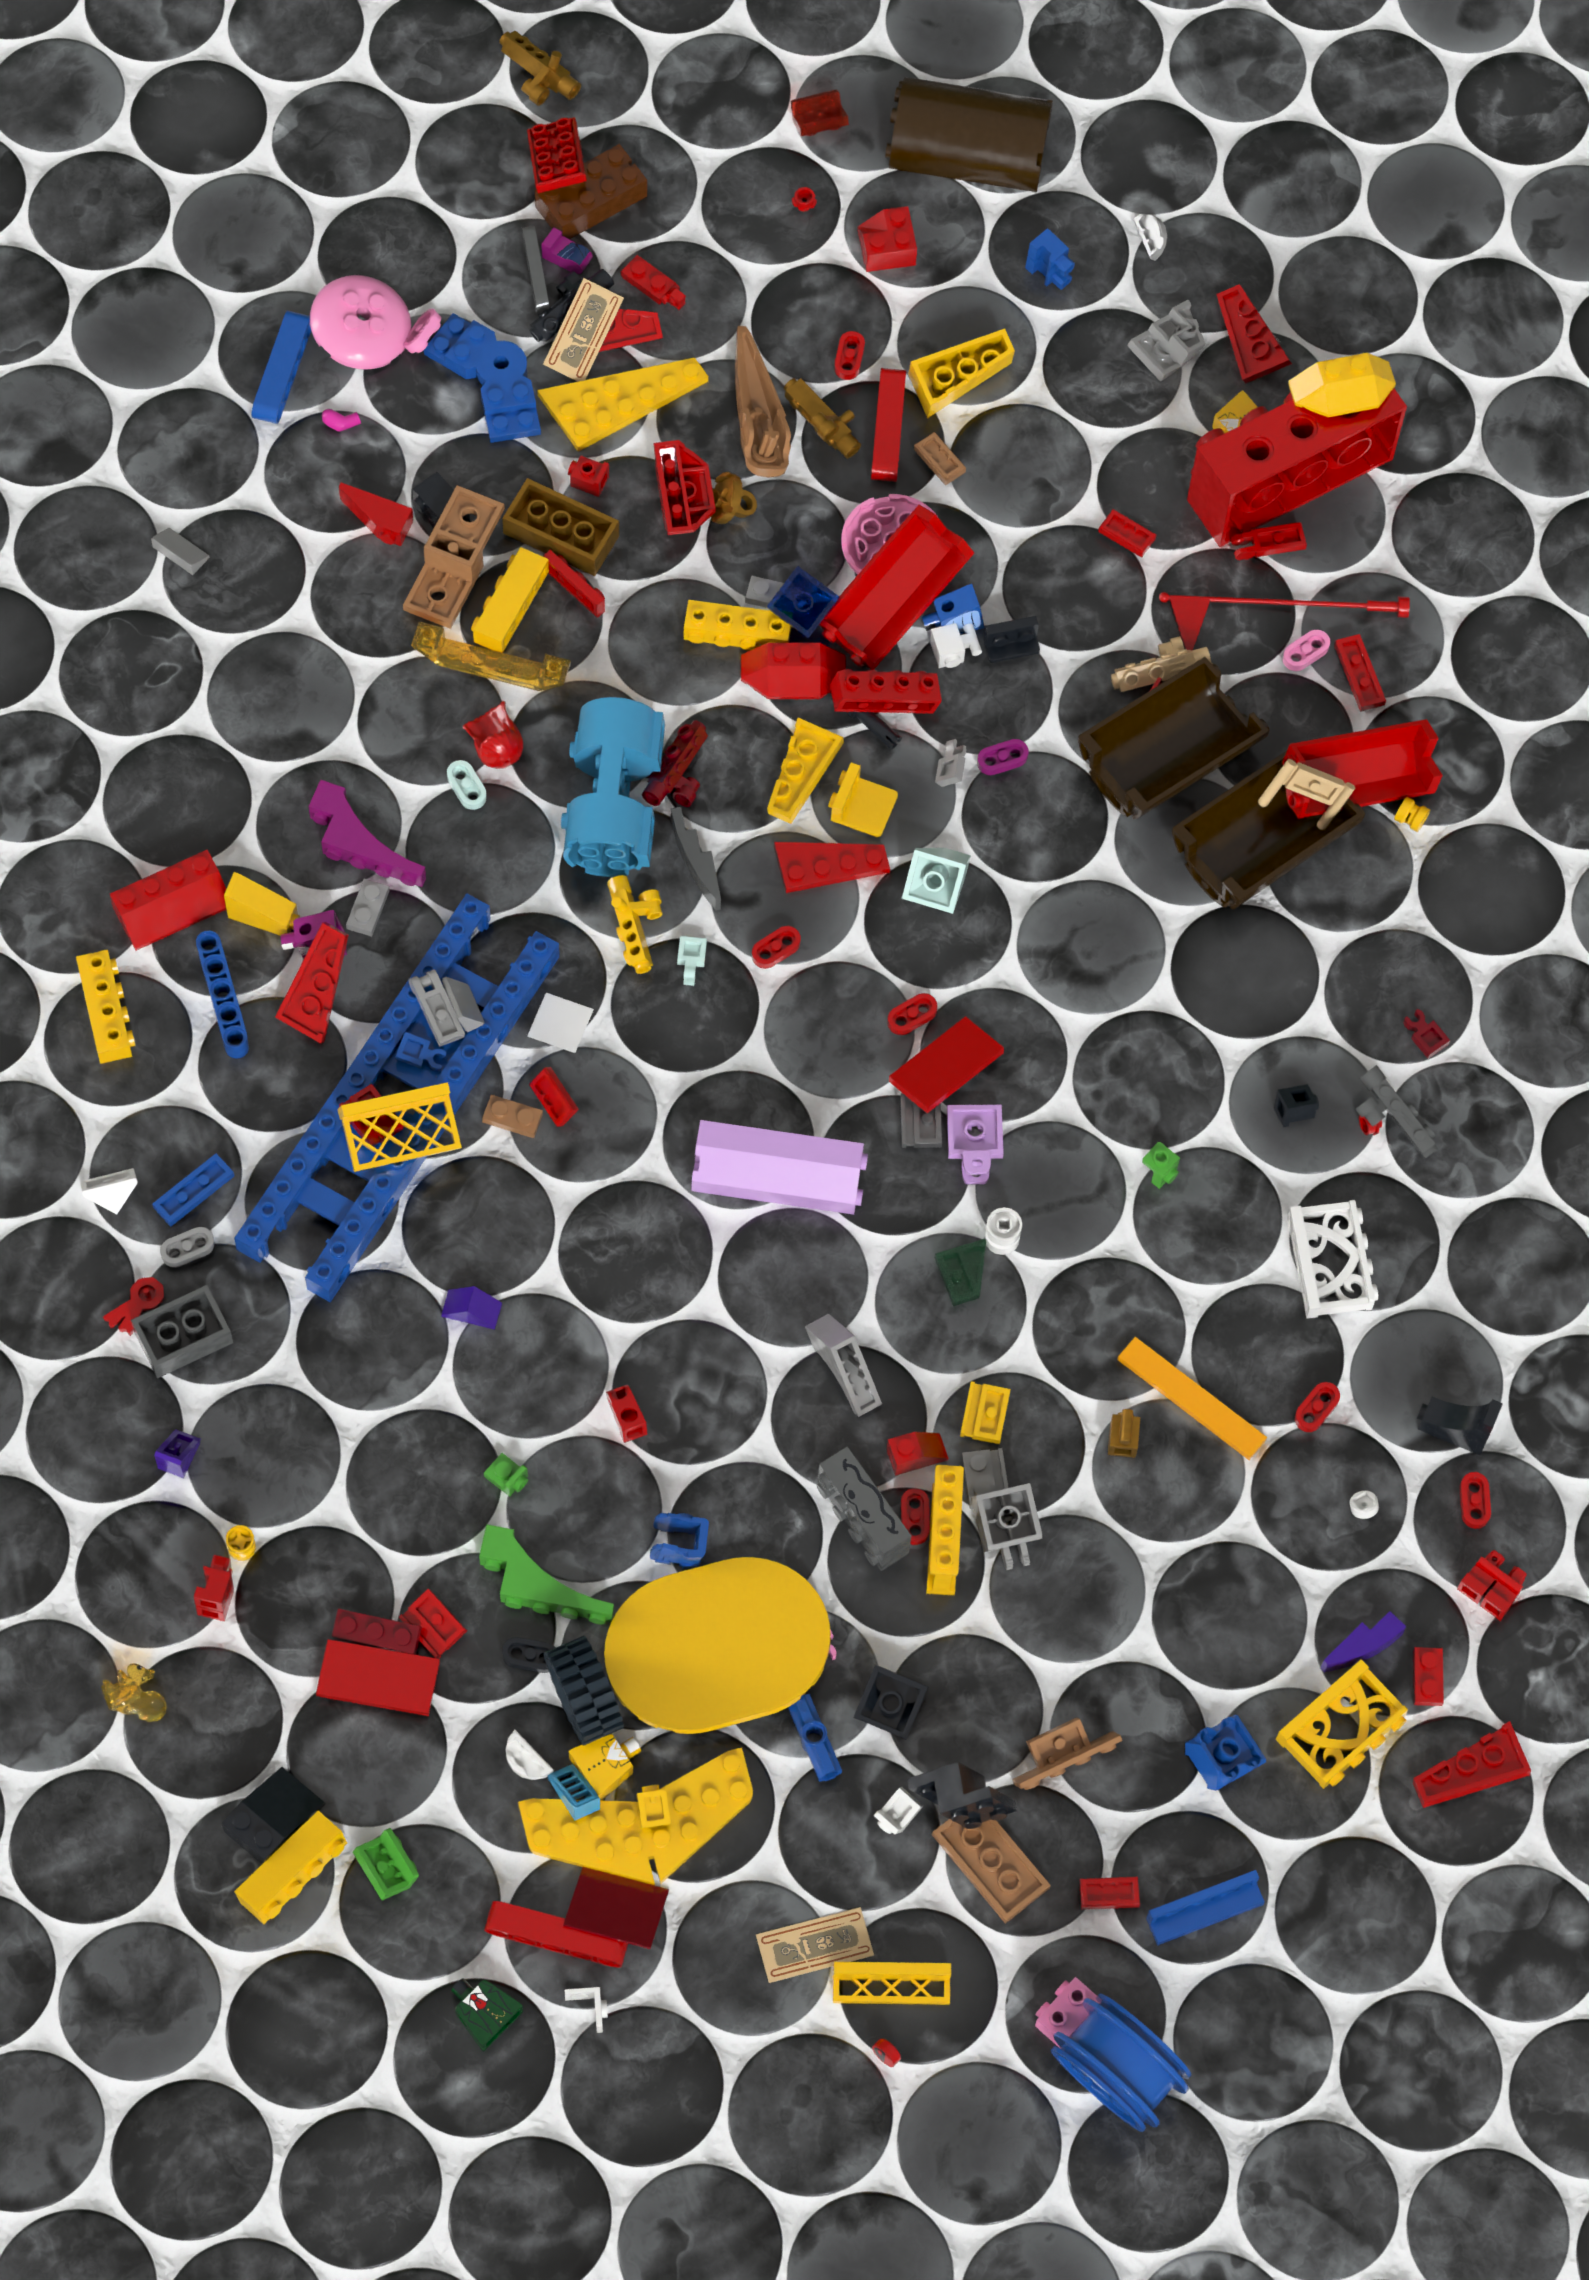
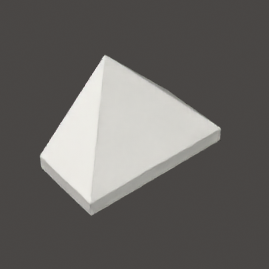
(110, 1190)

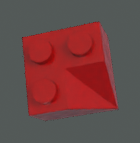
(888, 240)

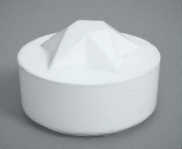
(1364, 1504)

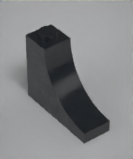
(1459, 1424)

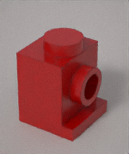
(588, 475)

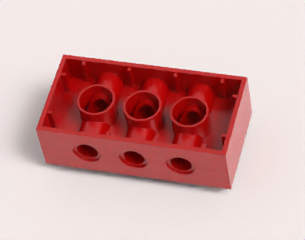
(1285, 461)

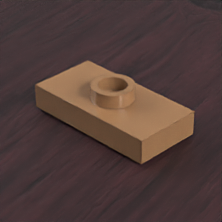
(939, 458)

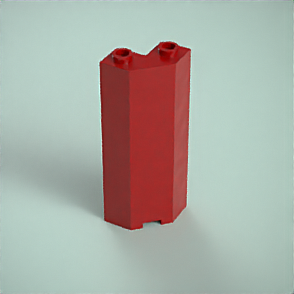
(895, 588)
(1379, 762)

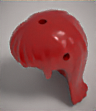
(496, 738)

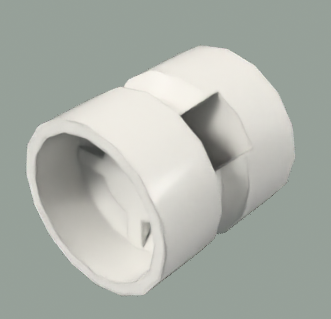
(1003, 1231)

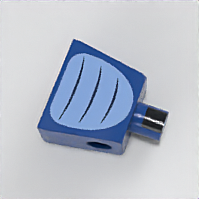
(956, 607)

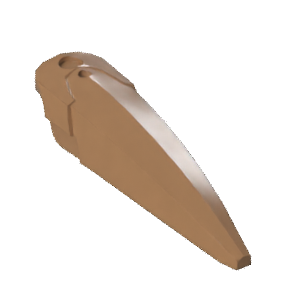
(760, 413)

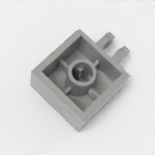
(1021, 1529)

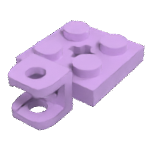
(979, 1150)

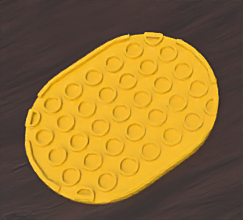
(717, 1645)

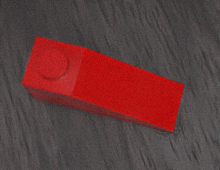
(381, 516)

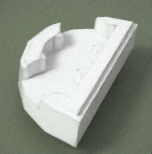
(525, 1759)

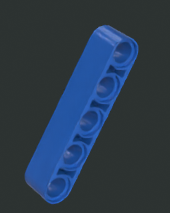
(282, 367)
(219, 983)

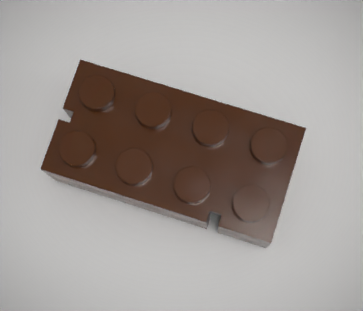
(610, 188)

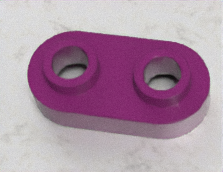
(1001, 757)

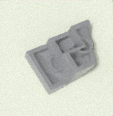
(1169, 342)

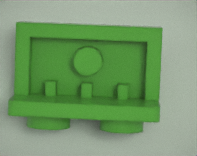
(386, 1864)

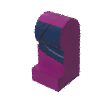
(565, 252)

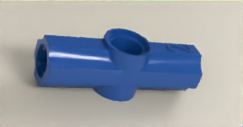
(820, 1752)

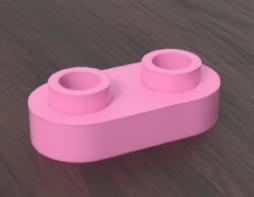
(422, 330)
(1304, 651)

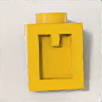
(653, 1806)

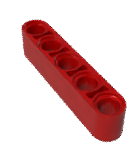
(888, 424)
(549, 1933)

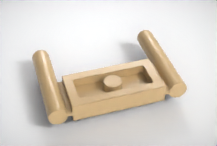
(1312, 784)

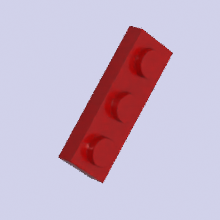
(575, 584)
(1360, 672)

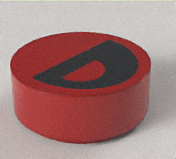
(886, 2052)

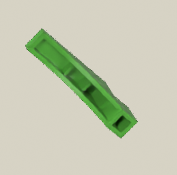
(532, 1587)

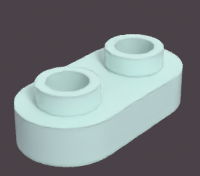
(467, 786)

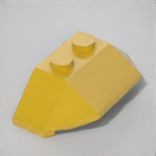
(1343, 385)

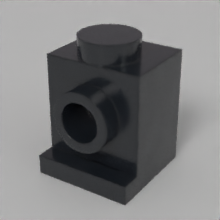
(1295, 1104)

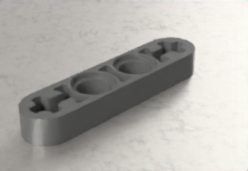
(535, 269)

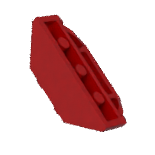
(682, 487)
(791, 670)

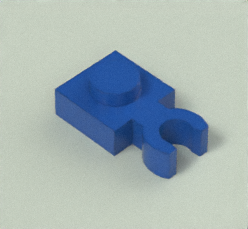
(415, 1050)

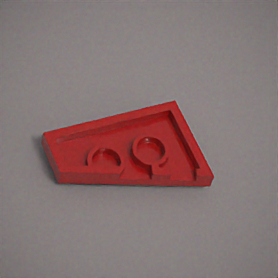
(632, 328)

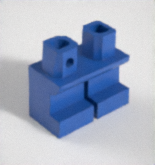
(1050, 258)

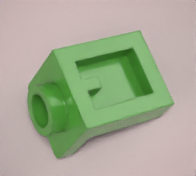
(507, 1475)

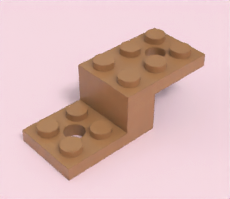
(453, 557)

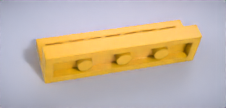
(891, 1972)

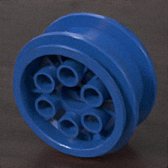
(1121, 2062)

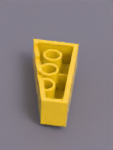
(957, 370)

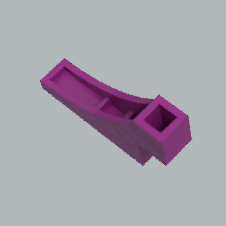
(351, 842)

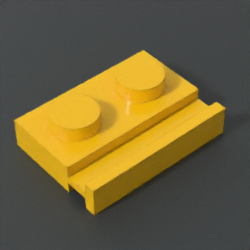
(985, 1412)

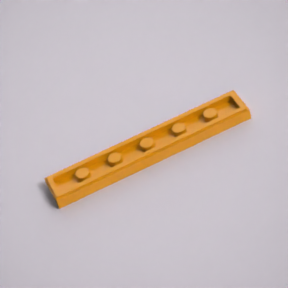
(1192, 1398)

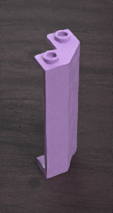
(778, 1167)

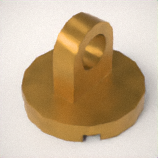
(728, 498)

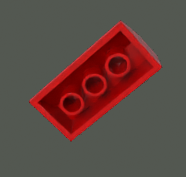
(170, 900)

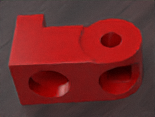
(627, 1413)

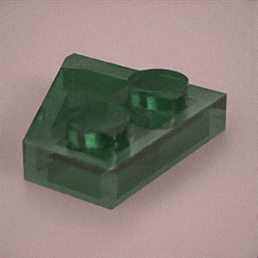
(962, 1271)

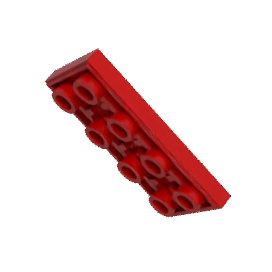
(556, 154)
(946, 1064)
(378, 1677)

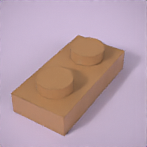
(512, 1116)

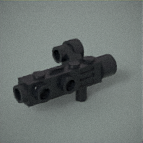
(551, 320)

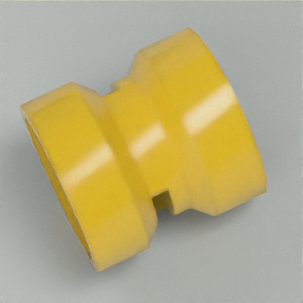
(1418, 815)
(239, 1537)

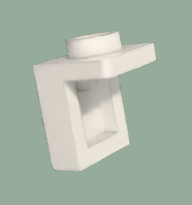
(898, 1812)

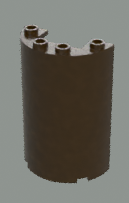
(968, 134)
(1167, 740)
(1243, 848)

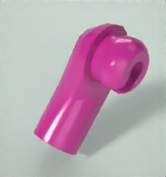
(339, 422)

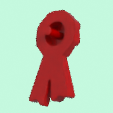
(145, 1295)

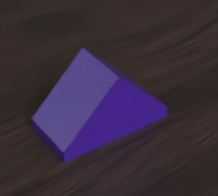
(472, 1307)
(177, 1453)

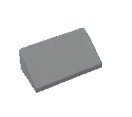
(179, 550)
(463, 1004)

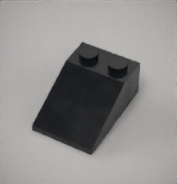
(271, 1814)

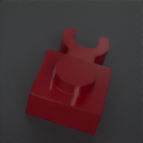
(1427, 1037)

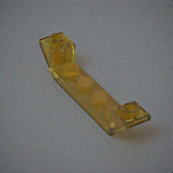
(487, 663)

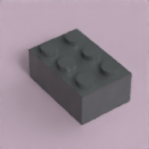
(182, 1331)

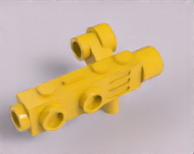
(628, 915)

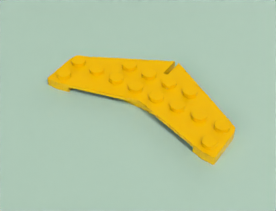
(613, 1836)

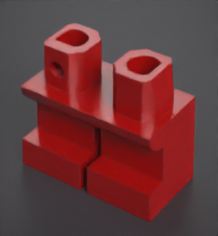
(1487, 1574)
(216, 1597)

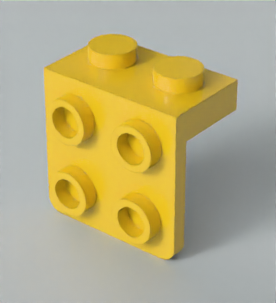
(861, 803)

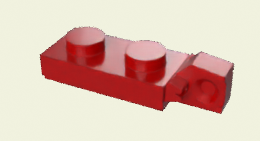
(653, 283)

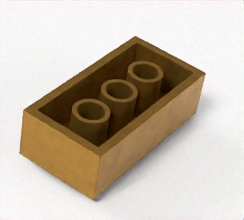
(561, 525)

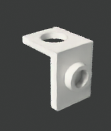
(590, 1993)

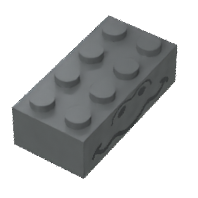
(863, 1509)

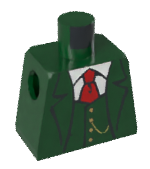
(485, 2011)

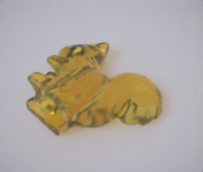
(129, 1697)

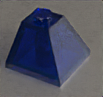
(802, 602)

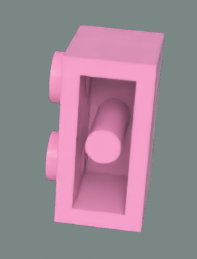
(1065, 2011)

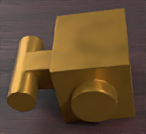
(1124, 1434)

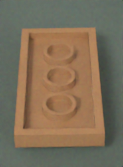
(993, 1865)

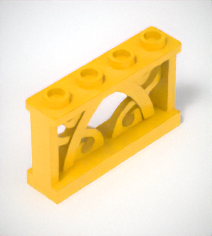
(945, 1530)
(1345, 1686)

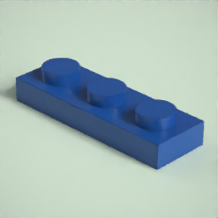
(193, 1190)

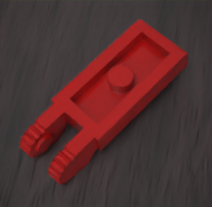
(1270, 541)

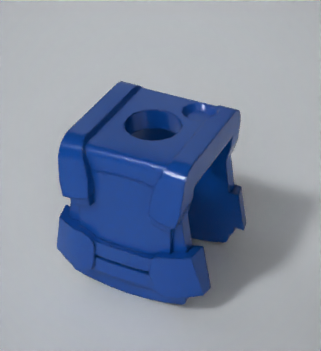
(684, 1523)

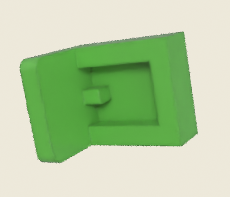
(1162, 1163)

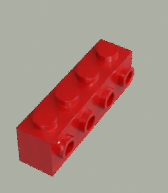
(885, 691)

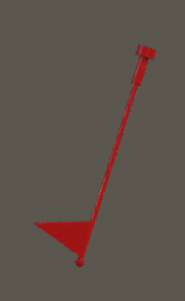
(1191, 610)

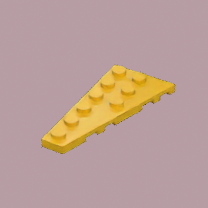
(608, 403)

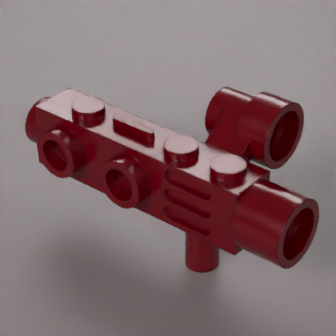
(674, 764)

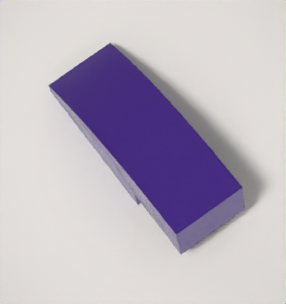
(1364, 1643)

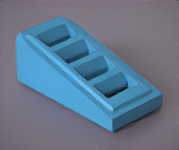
(576, 1809)

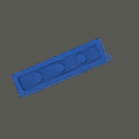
(1205, 1908)

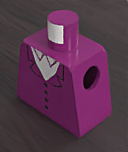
(306, 930)

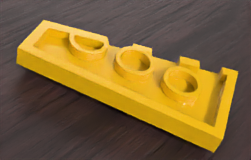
(806, 761)

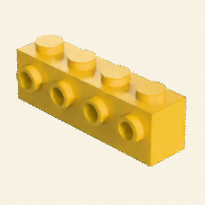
(510, 600)
(733, 625)
(104, 1006)
(291, 1867)

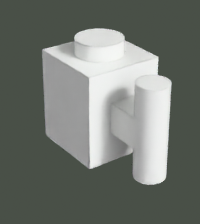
(950, 645)

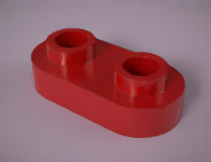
(849, 357)
(775, 948)
(911, 1015)
(1316, 1408)
(1475, 1501)
(918, 1517)

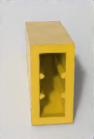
(259, 906)

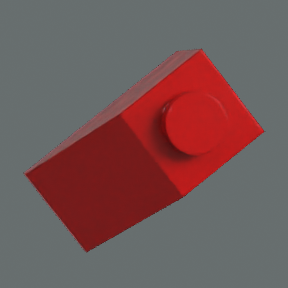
(915, 1451)

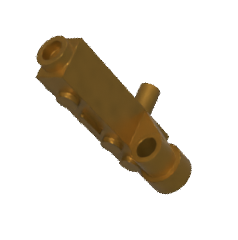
(545, 69)
(825, 422)

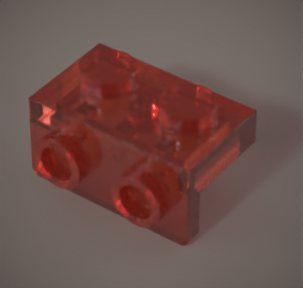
(818, 113)

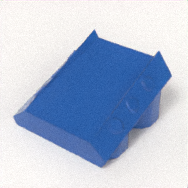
(1224, 1752)

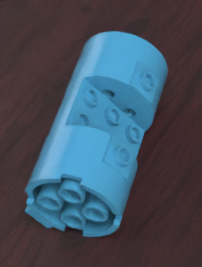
(616, 745)

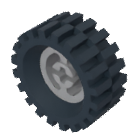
(583, 1690)

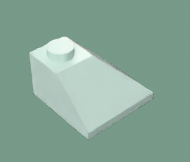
(936, 877)

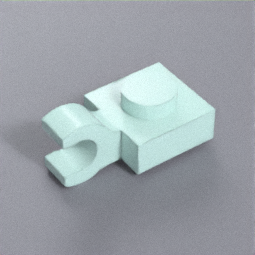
(691, 954)

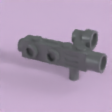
(1402, 1114)

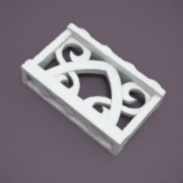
(1315, 1290)

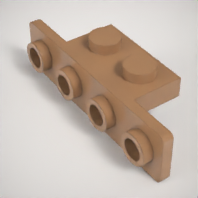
(1062, 1748)

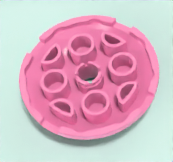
(355, 341)
(872, 525)

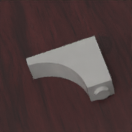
(844, 1358)

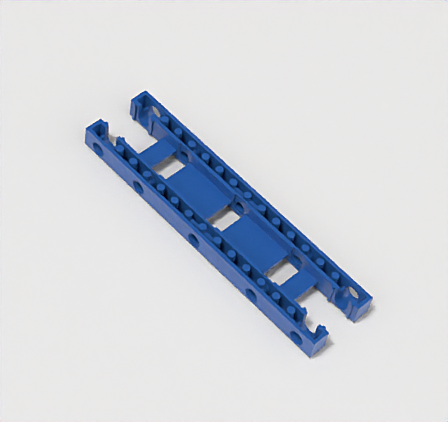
(460, 1068)

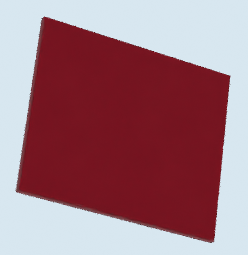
(616, 1907)

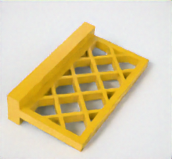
(395, 1103)

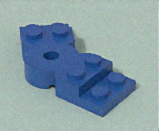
(505, 393)

